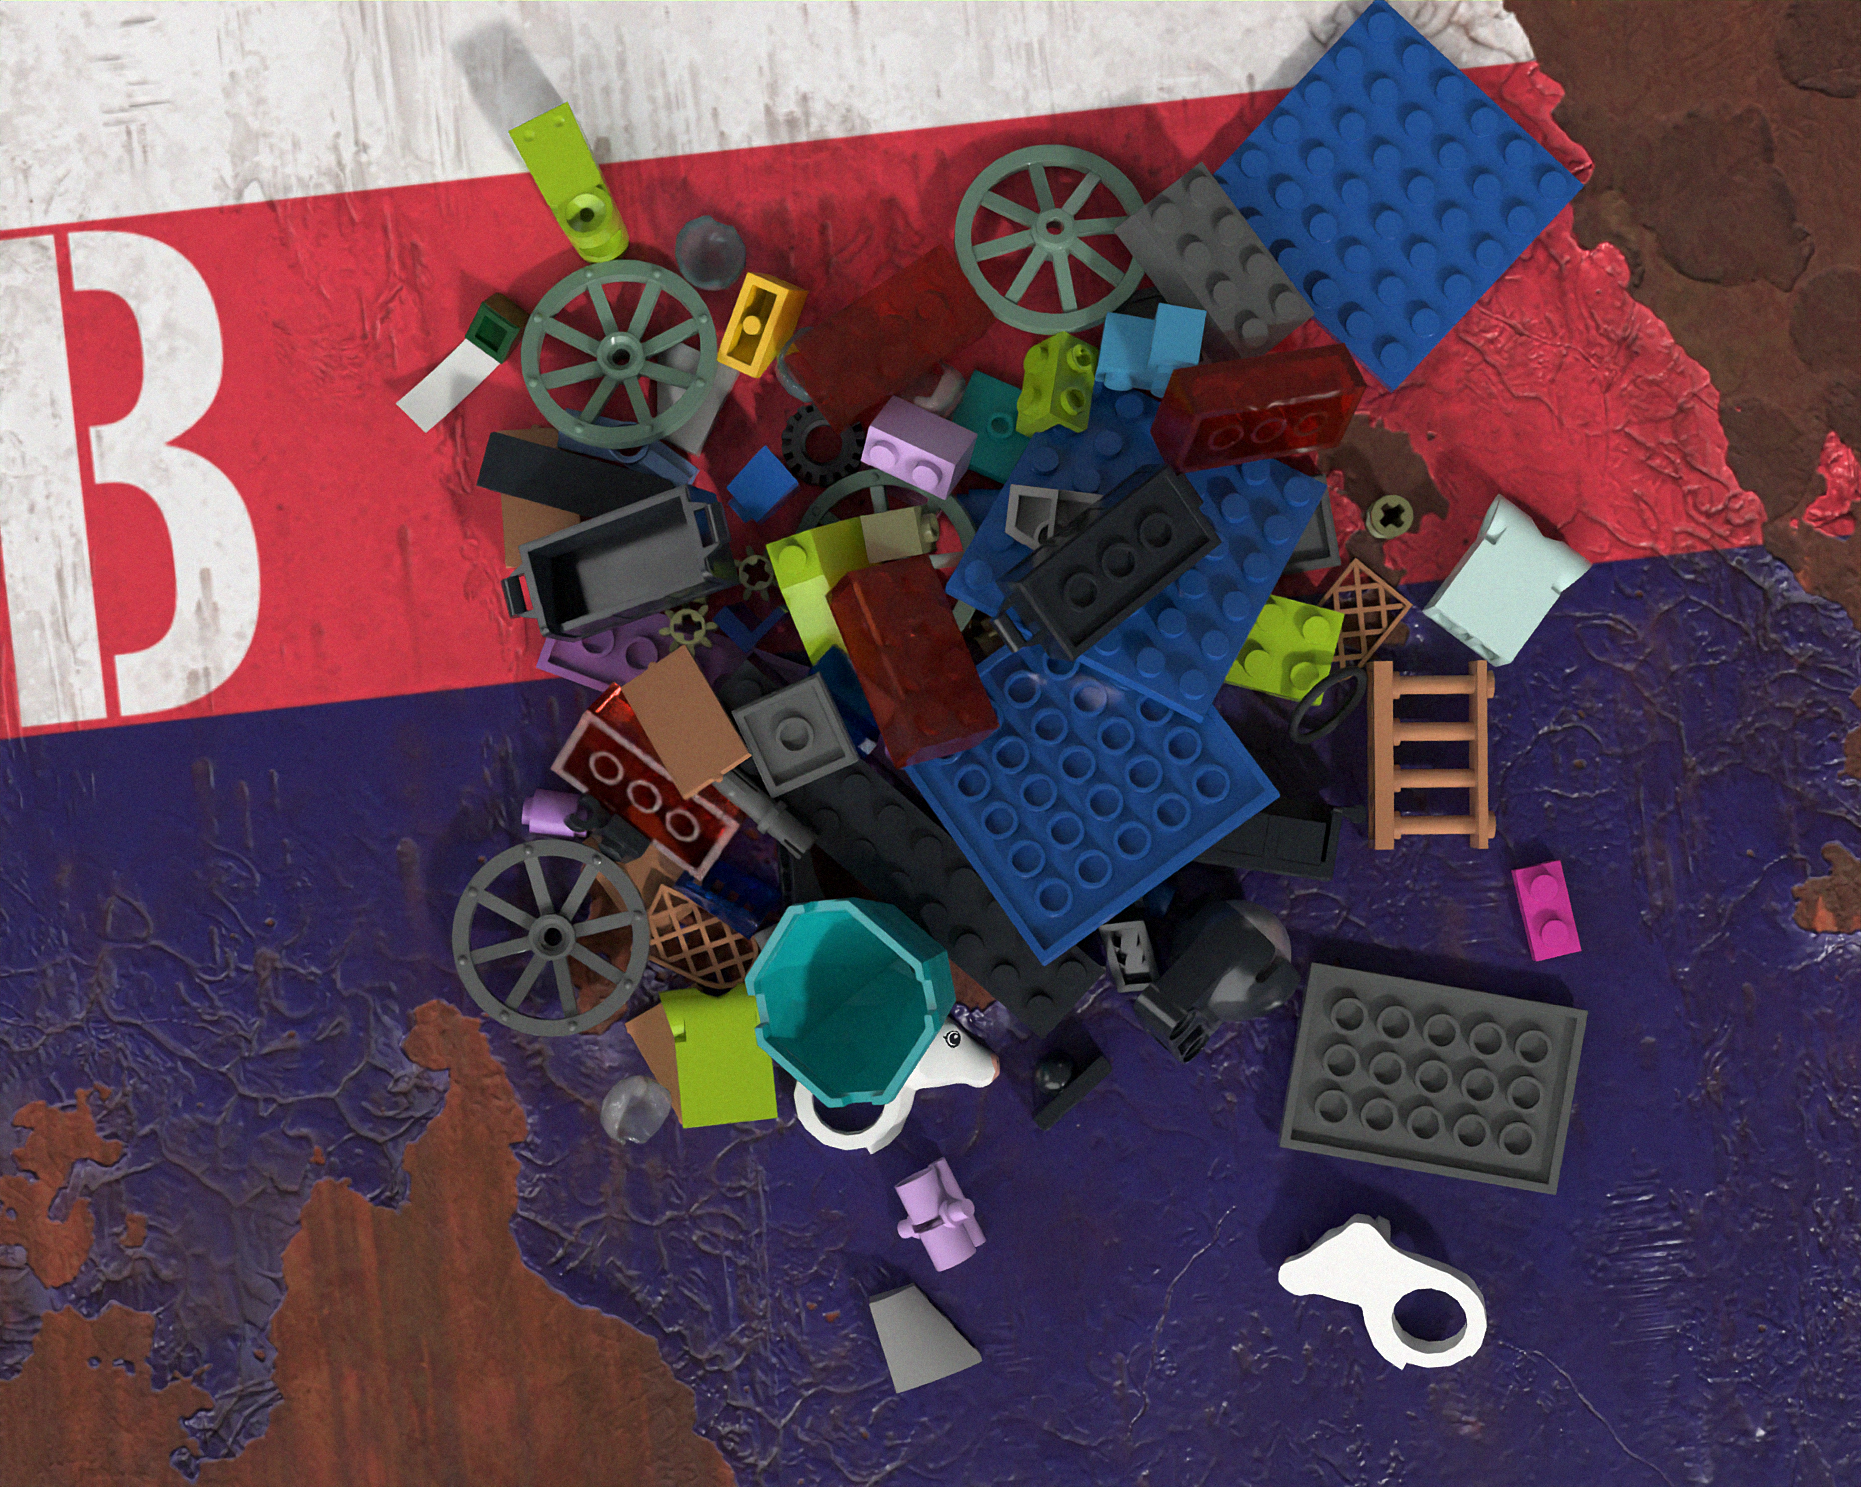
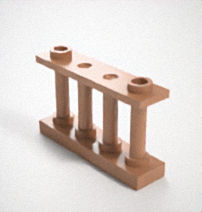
(1387, 778)

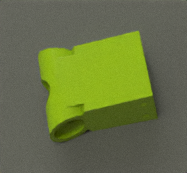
(572, 183)
(718, 1058)

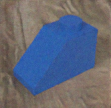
(762, 488)

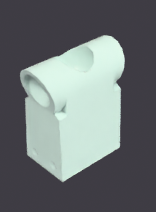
(1504, 584)

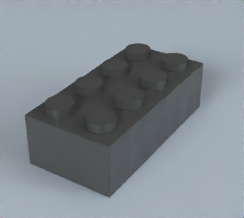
(1213, 261)

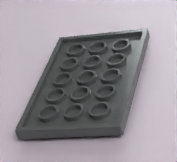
(1432, 1078)

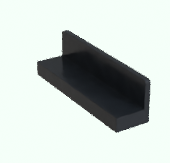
(562, 478)

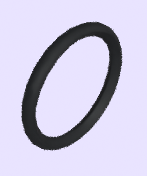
(1315, 692)

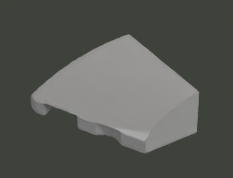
(697, 430)
(1041, 512)
(918, 1338)

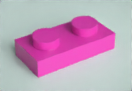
(1546, 910)

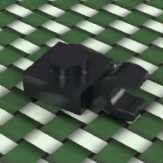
(615, 836)

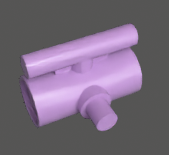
(939, 1215)

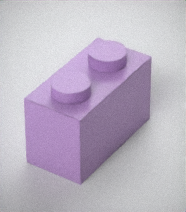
(918, 447)

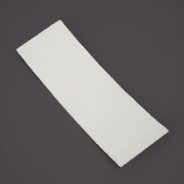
(447, 385)

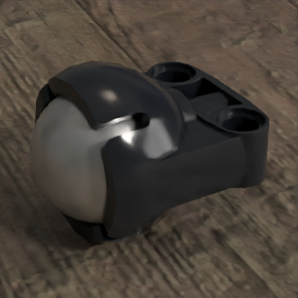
(1225, 966)

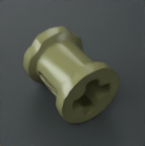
(1402, 520)

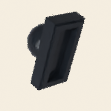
(1065, 1084)

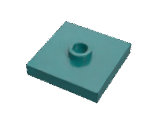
(992, 413)

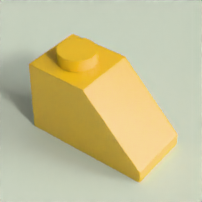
(760, 323)

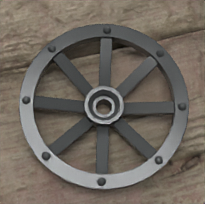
(537, 940)

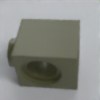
(900, 533)

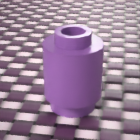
(546, 813)

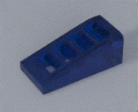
(731, 913)

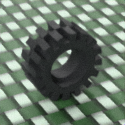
(813, 471)

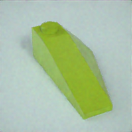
(808, 569)

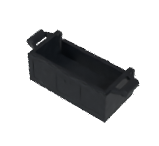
(1105, 563)
(624, 565)
(1286, 839)

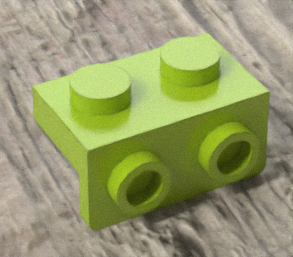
(1057, 385)

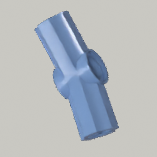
(653, 458)

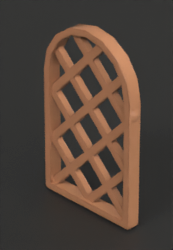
(1381, 584)
(693, 974)

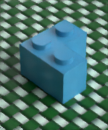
(1146, 351)

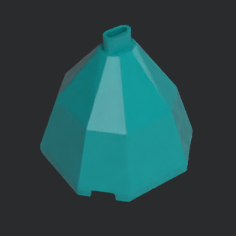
(850, 998)

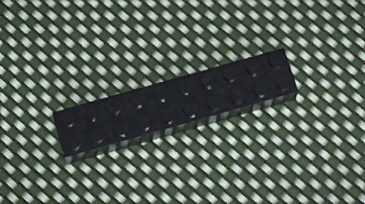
(911, 861)

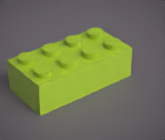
(1287, 649)

